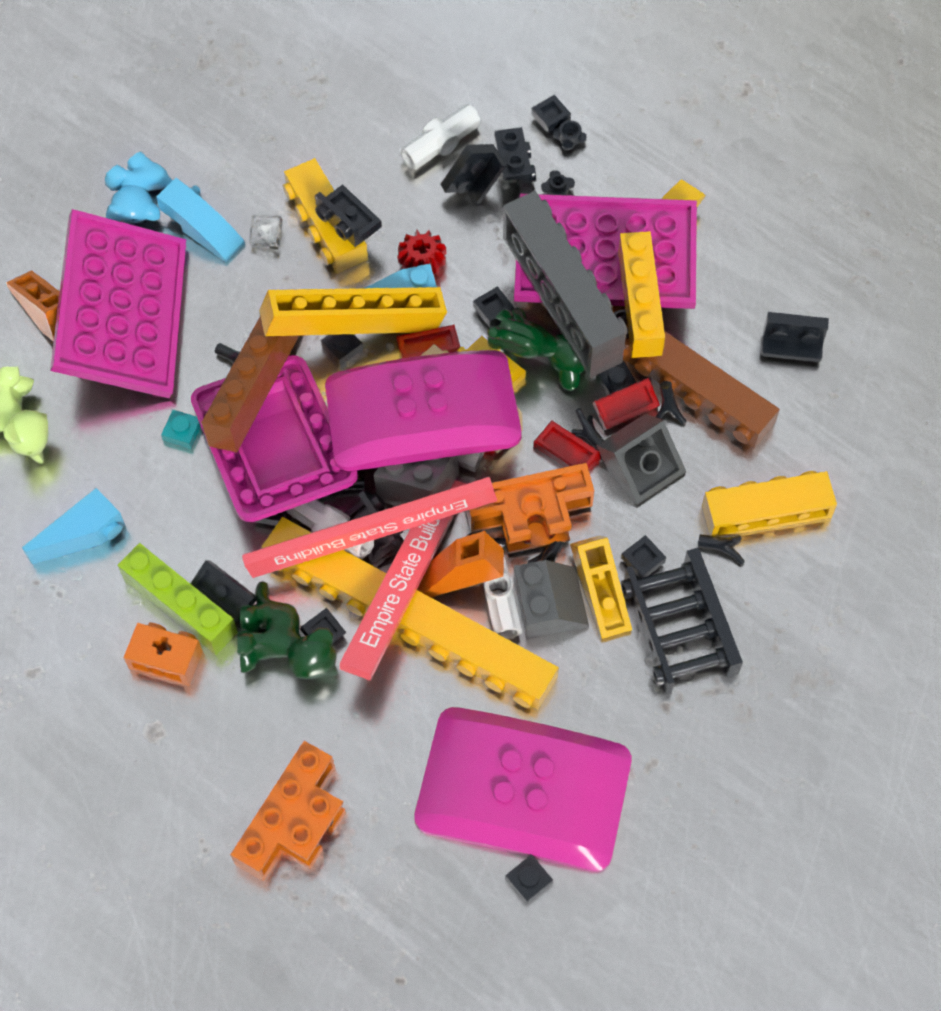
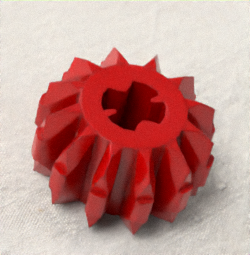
(422, 250)

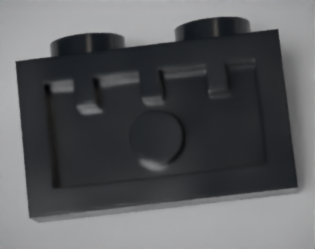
(474, 171)
(794, 336)

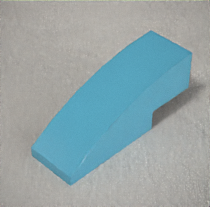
(199, 220)

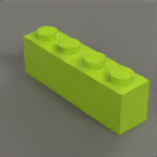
(178, 598)

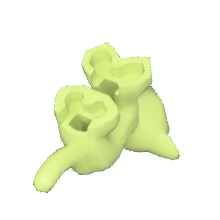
(22, 429)

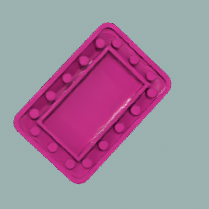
(422, 409)
(286, 450)
(524, 788)

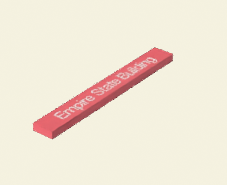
(369, 527)
(393, 597)

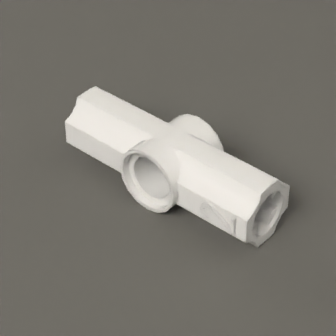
(440, 136)
(321, 516)
(502, 606)

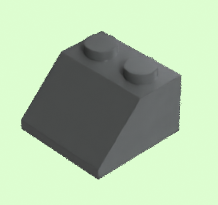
(642, 457)
(549, 598)

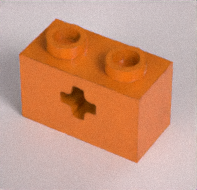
(173, 665)

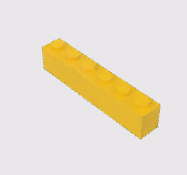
(351, 311)

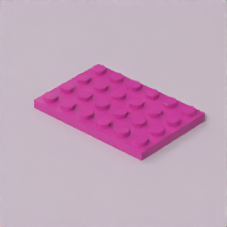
(595, 230)
(119, 304)

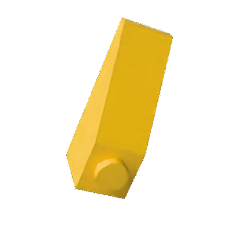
(601, 585)

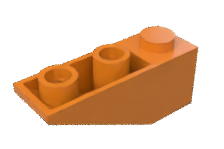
(464, 564)

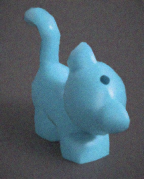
(132, 200)

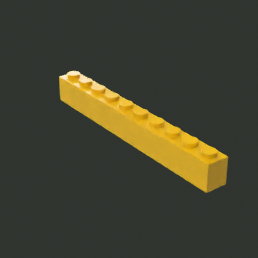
(428, 623)

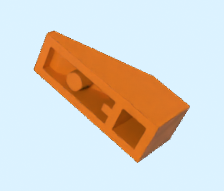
(37, 299)

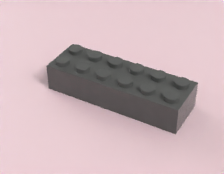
(564, 284)

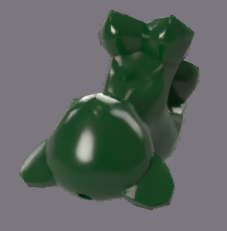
(531, 340)
(307, 656)

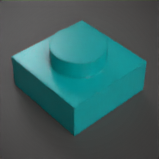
(181, 429)

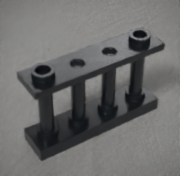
(703, 598)

